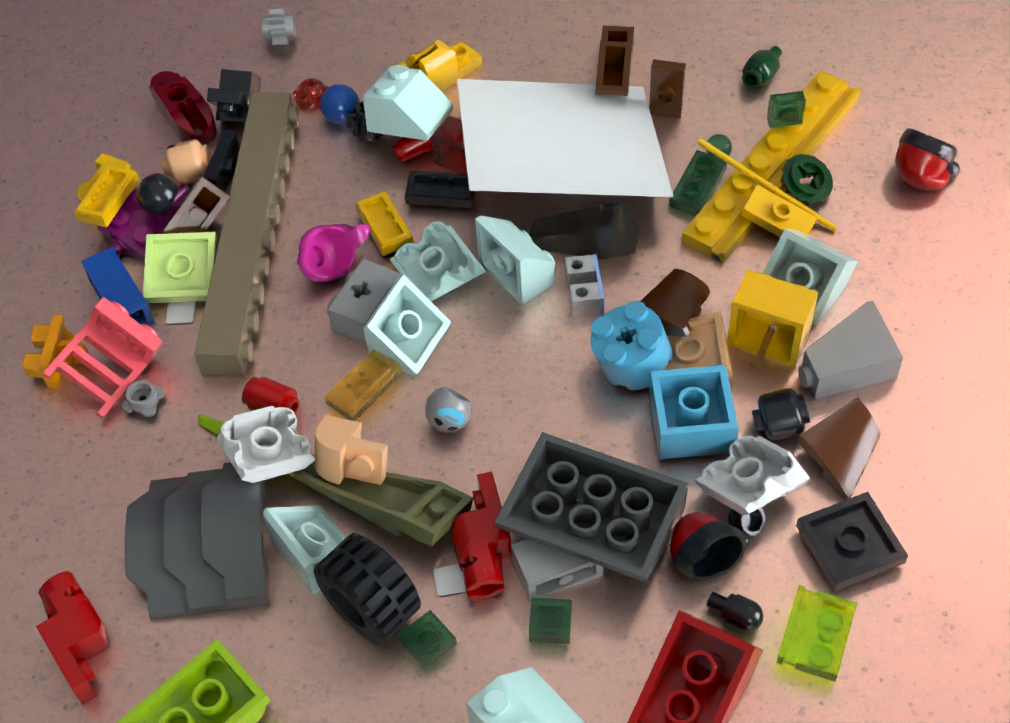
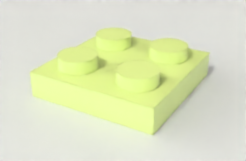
(178, 266)

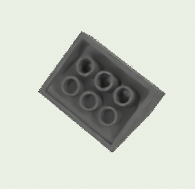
(594, 506)

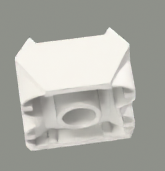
(265, 444)
(752, 475)

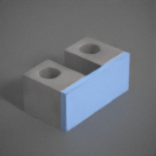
(584, 285)

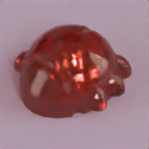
(309, 94)

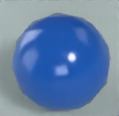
(338, 103)

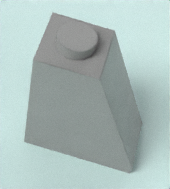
(851, 355)

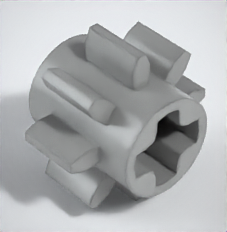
(278, 26)

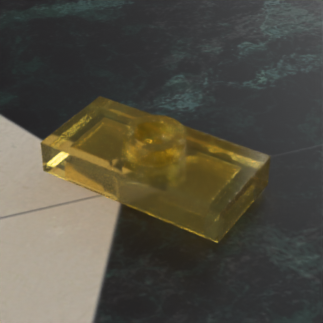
(363, 386)

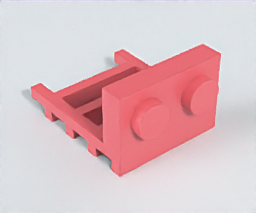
(119, 339)

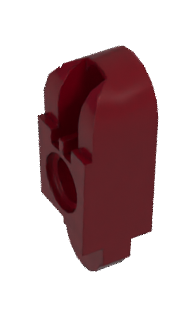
(183, 107)

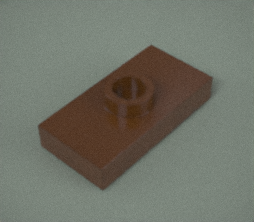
(667, 88)

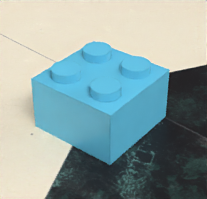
(692, 411)

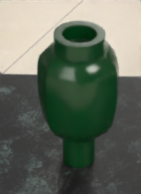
(761, 67)

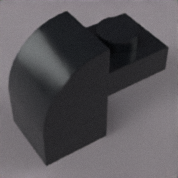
(234, 94)

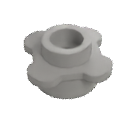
(141, 390)

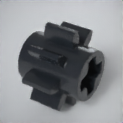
(358, 123)

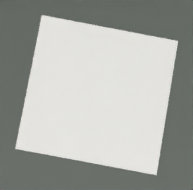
(559, 139)

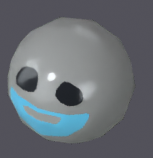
(447, 410)

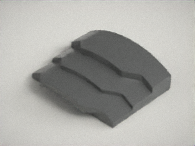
(198, 544)

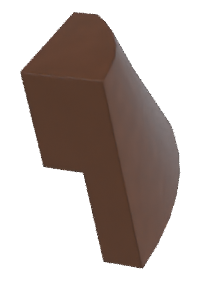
(677, 301)
(843, 445)

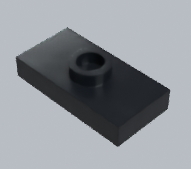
(223, 160)
(439, 189)

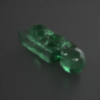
(701, 177)

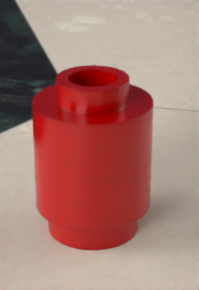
(266, 392)

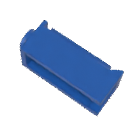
(114, 283)

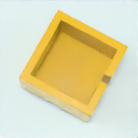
(769, 302)

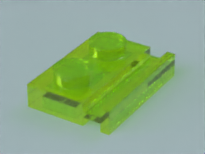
(817, 633)

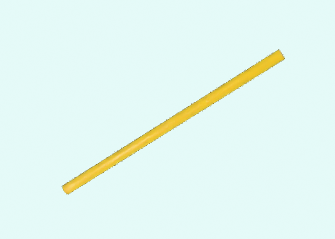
(764, 183)

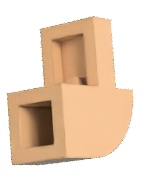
(344, 454)

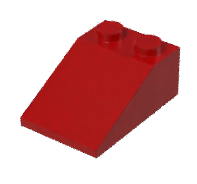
(696, 675)

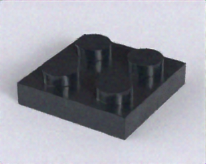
(851, 541)

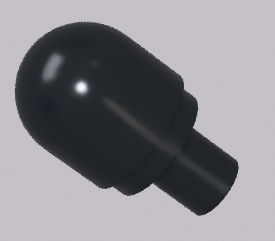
(737, 611)

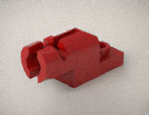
(480, 544)
(72, 631)

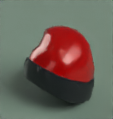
(925, 161)
(706, 546)

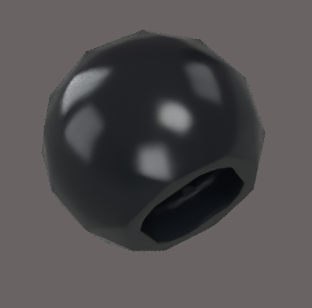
(156, 194)

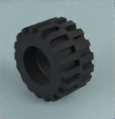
(367, 587)

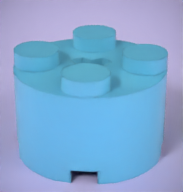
(630, 345)

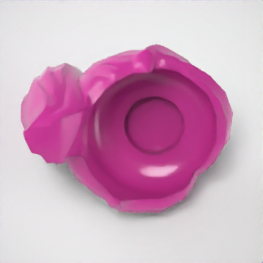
(330, 250)

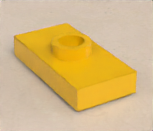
(106, 195)
(776, 213)
(385, 222)

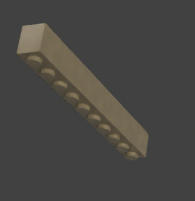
(247, 236)

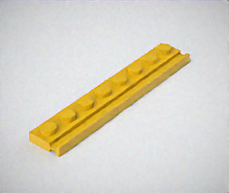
(719, 225)

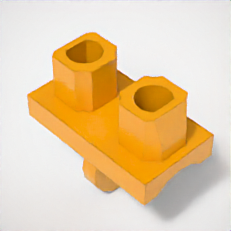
(53, 340)

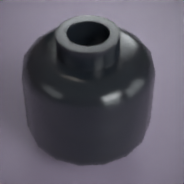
(781, 414)

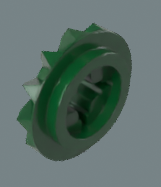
(802, 167)

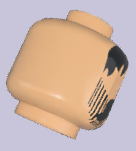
(186, 161)

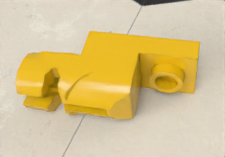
(444, 63)

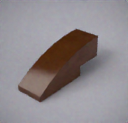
(615, 61)

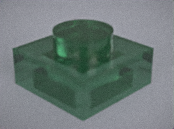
(786, 109)
(550, 620)
(427, 639)

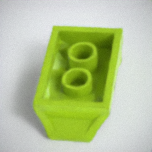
(204, 691)

